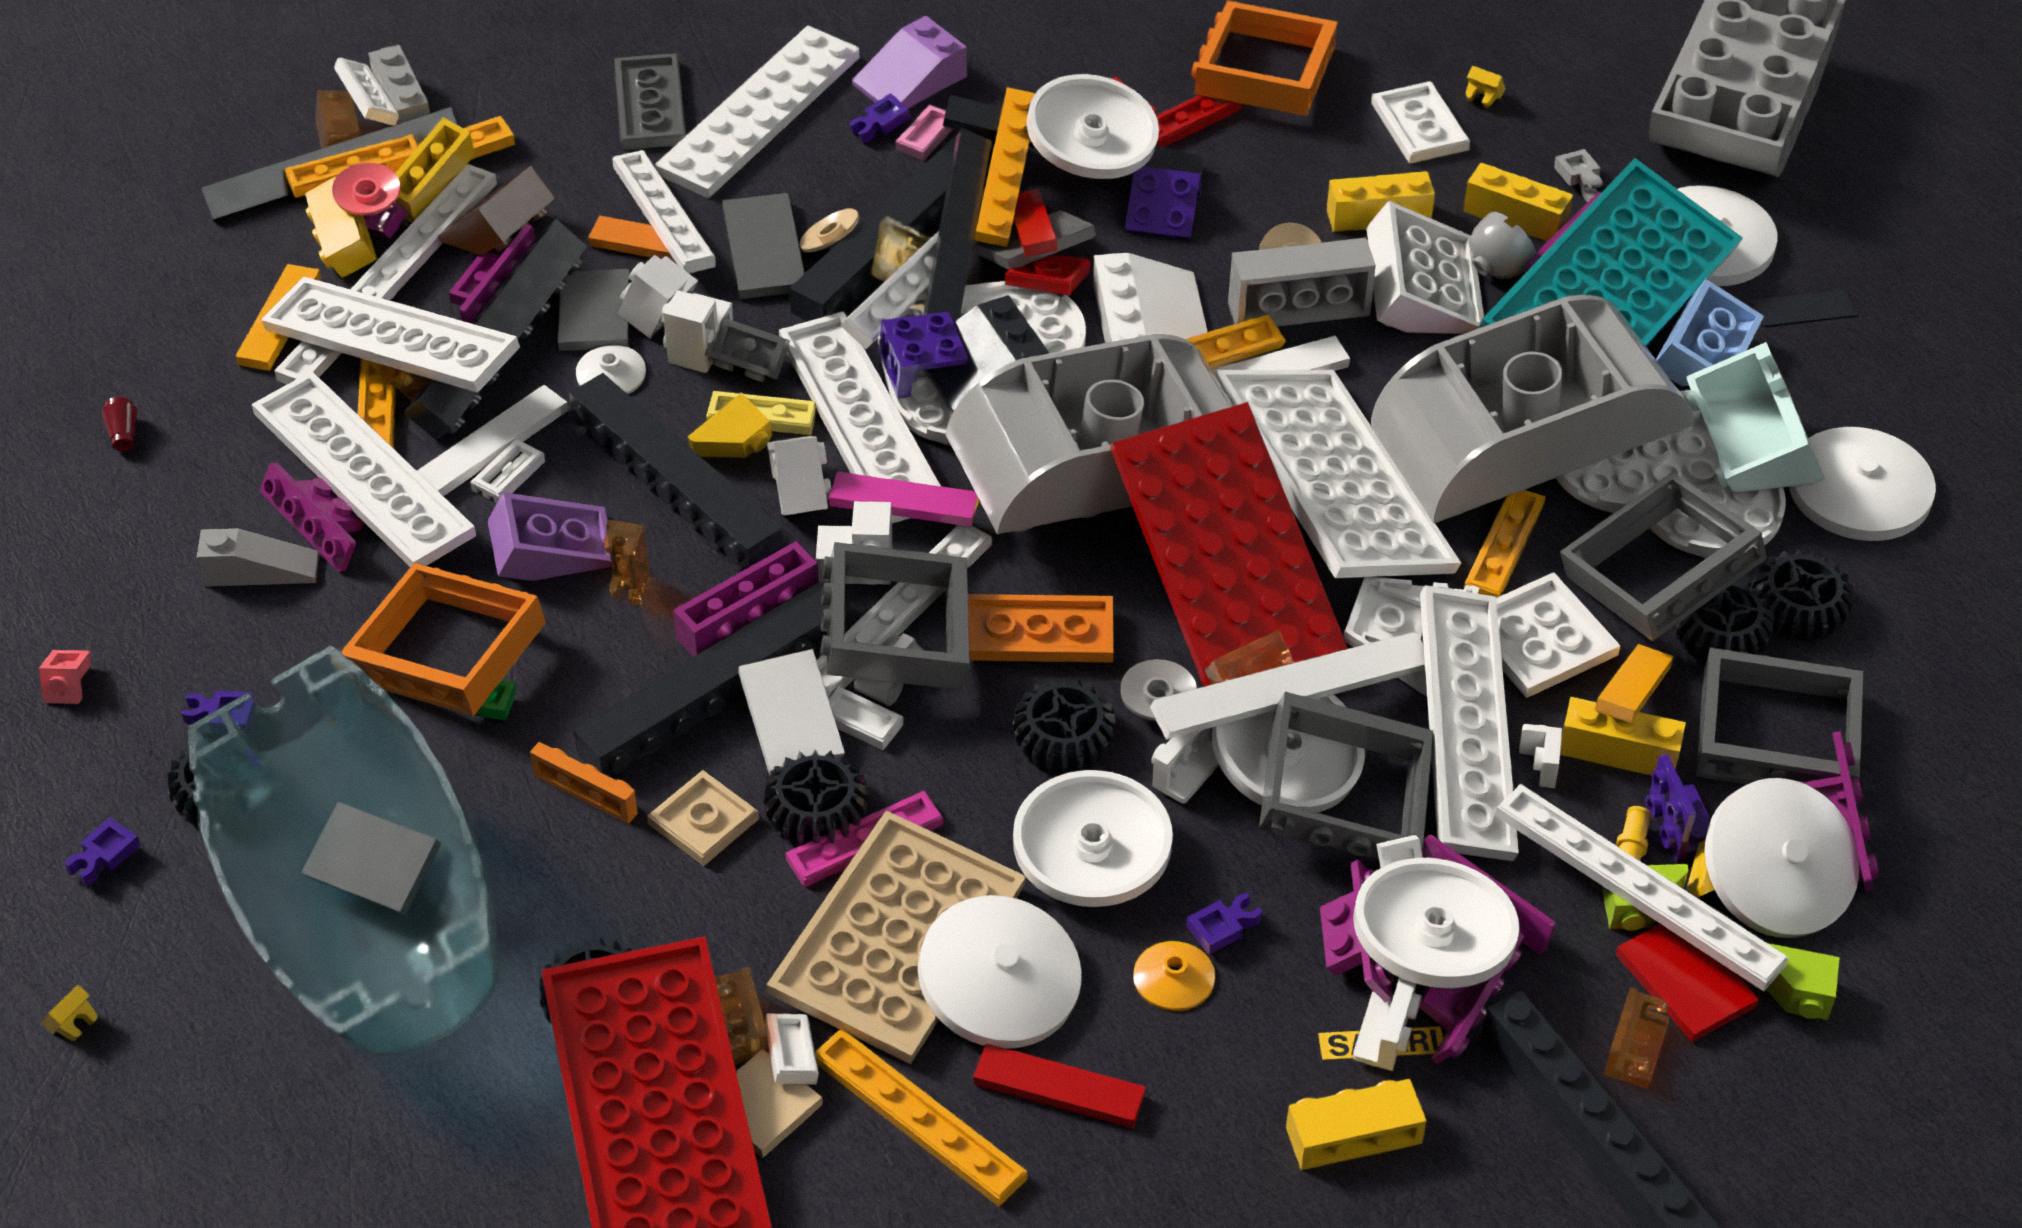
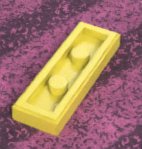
(783, 413)

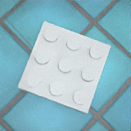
(1549, 635)

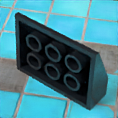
(992, 338)

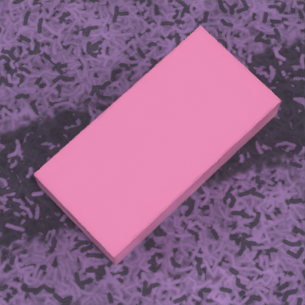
(924, 134)

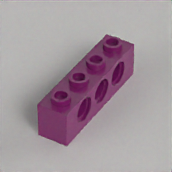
(744, 598)

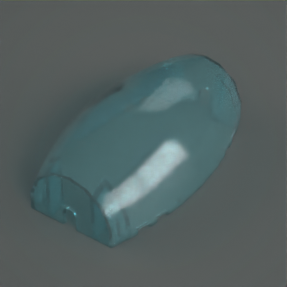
(262, 803)

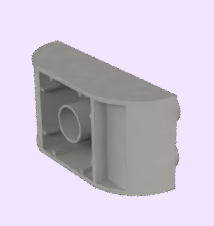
(1746, 80)
(1523, 404)
(1045, 425)

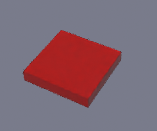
(1050, 274)

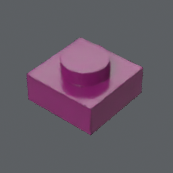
(386, 222)

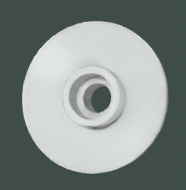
(617, 362)

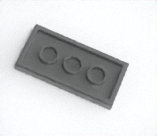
(649, 101)
(763, 244)

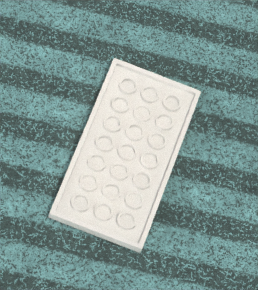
(1339, 475)

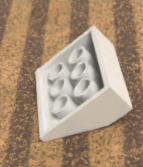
(1423, 274)
(1145, 298)

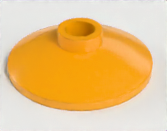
(1174, 988)

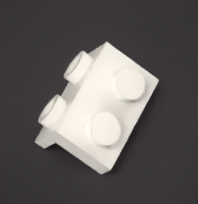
(1183, 764)
(1385, 1026)

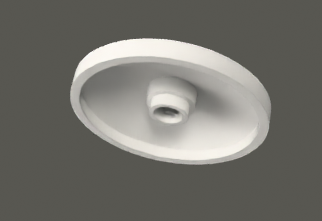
(1092, 126)
(1747, 220)
(1870, 487)
(1315, 769)
(1092, 838)
(1782, 858)
(1436, 922)
(999, 971)

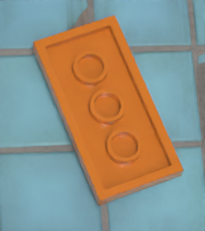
(1040, 628)

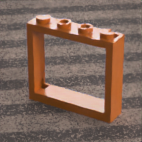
(1257, 88)
(430, 684)

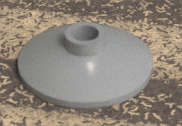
(1153, 681)

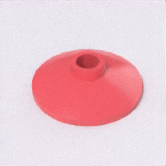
(366, 188)

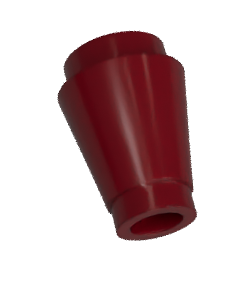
(120, 421)

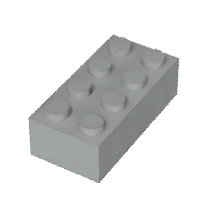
(1303, 282)

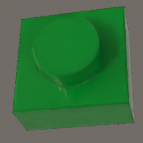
(499, 702)

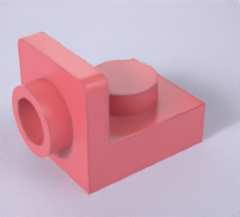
(62, 676)

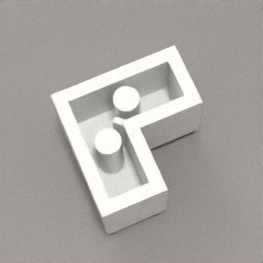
(650, 289)
(692, 327)
(799, 474)
(869, 527)

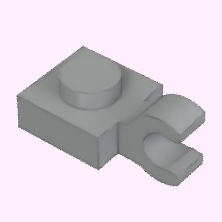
(1580, 169)

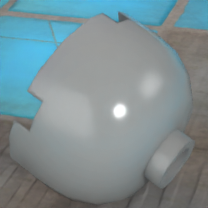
(1499, 248)

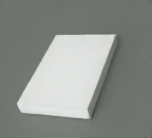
(1420, 122)
(790, 708)

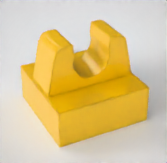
(1486, 83)
(63, 1014)

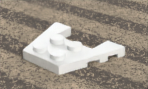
(1389, 610)

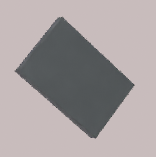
(1068, 232)
(591, 310)
(371, 858)

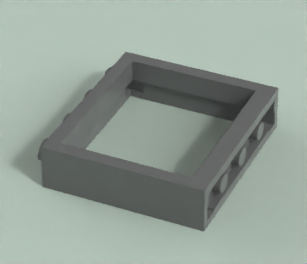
(1692, 590)
(889, 662)
(1354, 729)
(1750, 764)

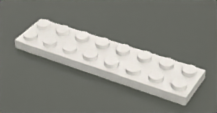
(757, 112)
(391, 334)
(855, 403)
(364, 471)
(1467, 722)

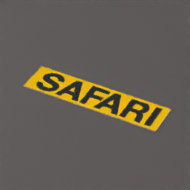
(1342, 1044)

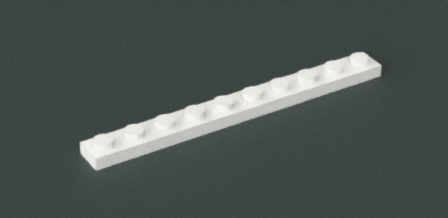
(399, 261)

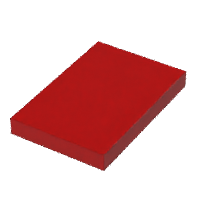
(1695, 985)

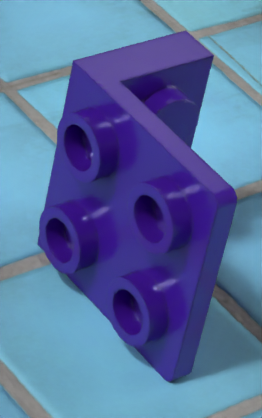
(1163, 202)
(916, 345)
(1677, 811)

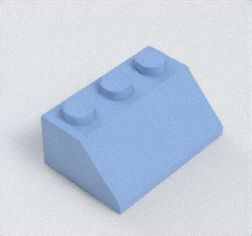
(1707, 332)

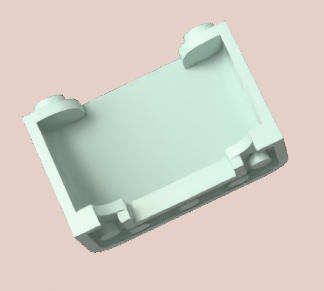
(1753, 423)

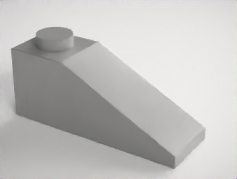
(249, 558)

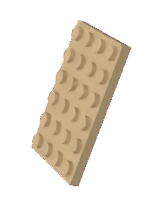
(865, 940)

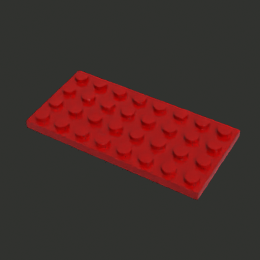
(1225, 538)
(654, 1091)

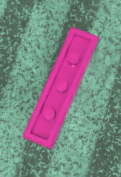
(906, 498)
(820, 860)

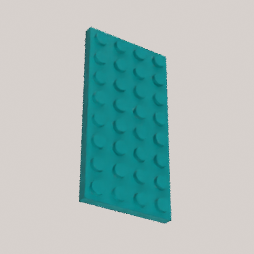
(1633, 246)

